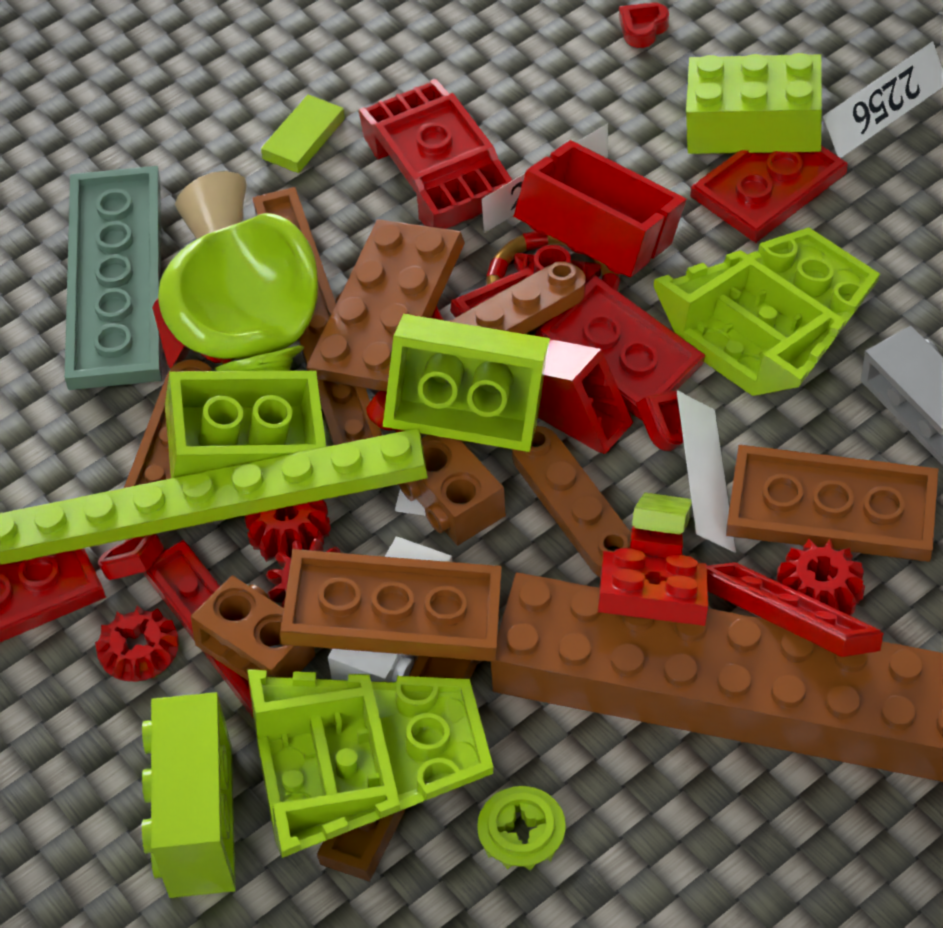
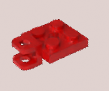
(654, 580)

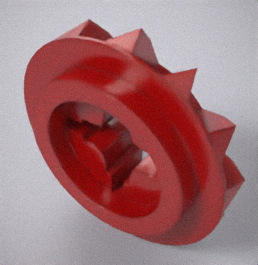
(141, 661)

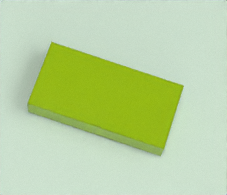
(303, 133)
(662, 513)

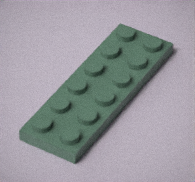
(113, 278)

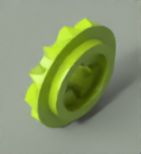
(537, 810)

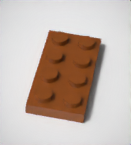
(395, 275)
(822, 497)
(392, 605)

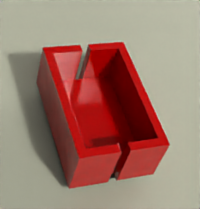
(599, 208)

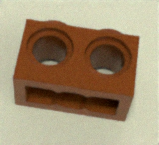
(455, 479)
(246, 642)

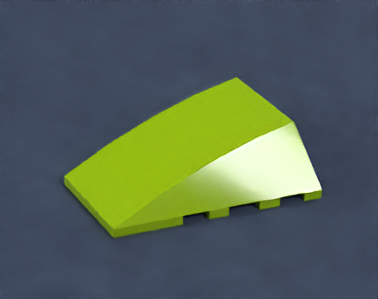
(768, 311)
(360, 749)

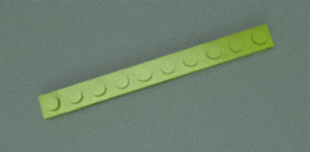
(212, 496)

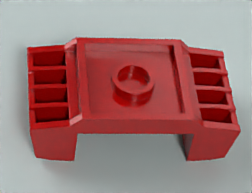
(436, 151)

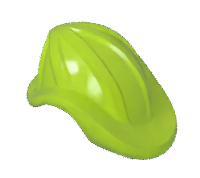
(241, 289)

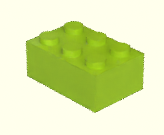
(754, 103)
(465, 382)
(240, 417)
(189, 795)

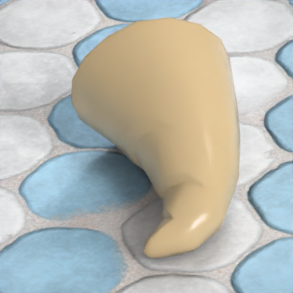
(212, 202)

